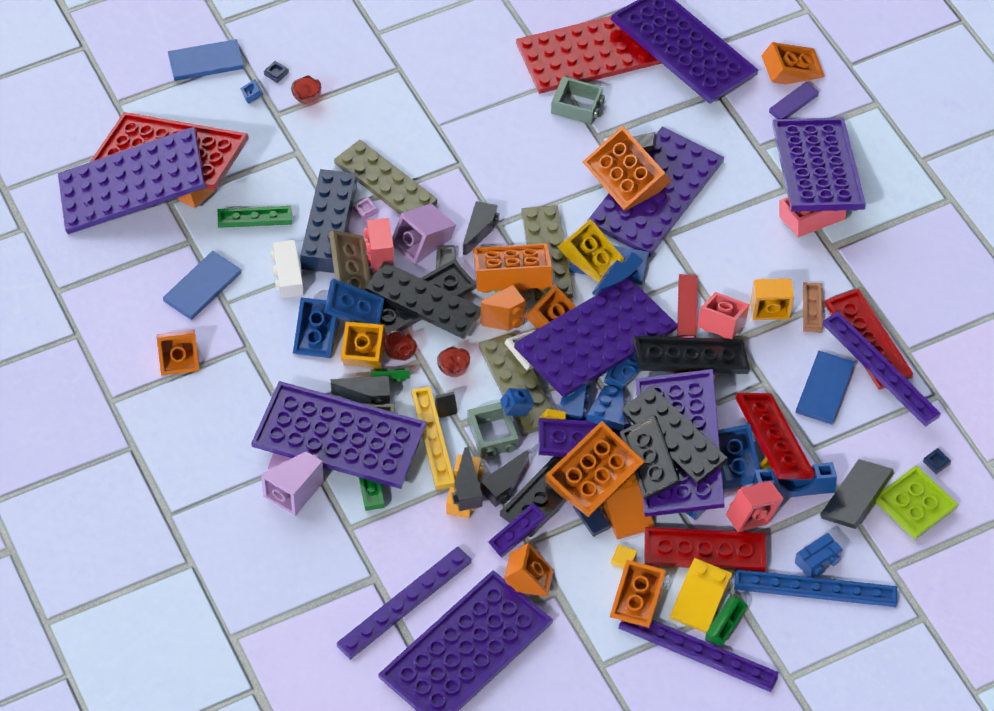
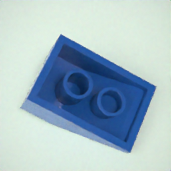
(315, 329)
(739, 448)

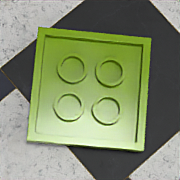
(916, 502)

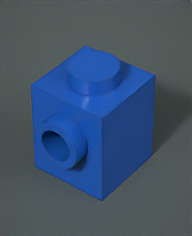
(517, 402)

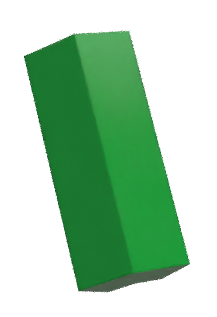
(725, 621)

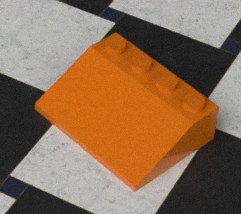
(626, 170)
(511, 265)
(593, 469)

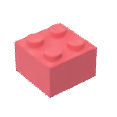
(378, 243)
(723, 315)
(754, 506)

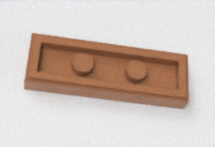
(812, 307)

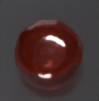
(306, 90)
(399, 346)
(453, 361)

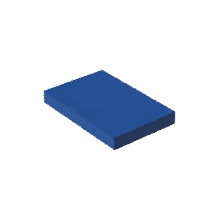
(353, 303)

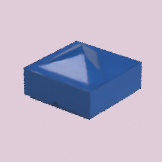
(251, 91)

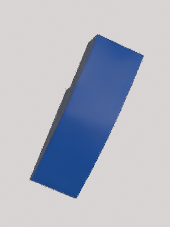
(618, 272)

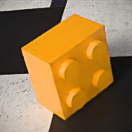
(771, 299)
(363, 345)

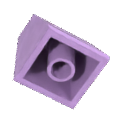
(421, 232)
(293, 482)

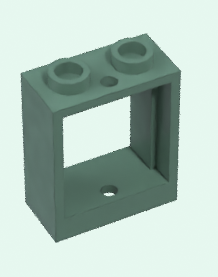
(580, 89)
(488, 414)

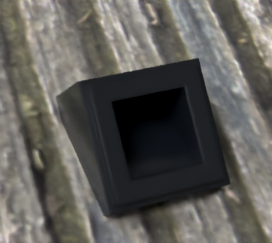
(446, 404)

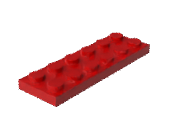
(861, 316)
(774, 436)
(719, 548)

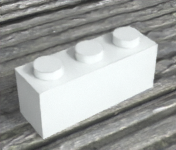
(286, 269)

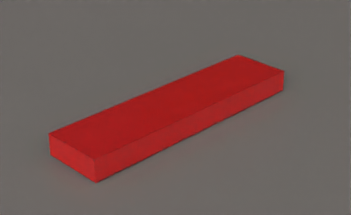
(687, 305)

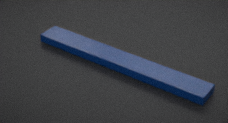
(815, 588)

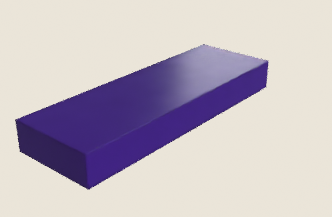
(794, 101)
(517, 530)

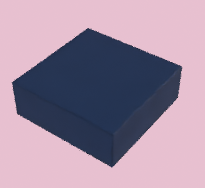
(276, 71)
(937, 461)

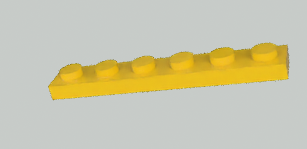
(433, 438)

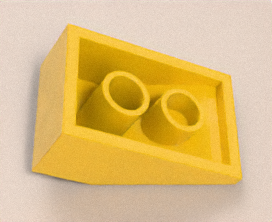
(590, 250)
(701, 595)

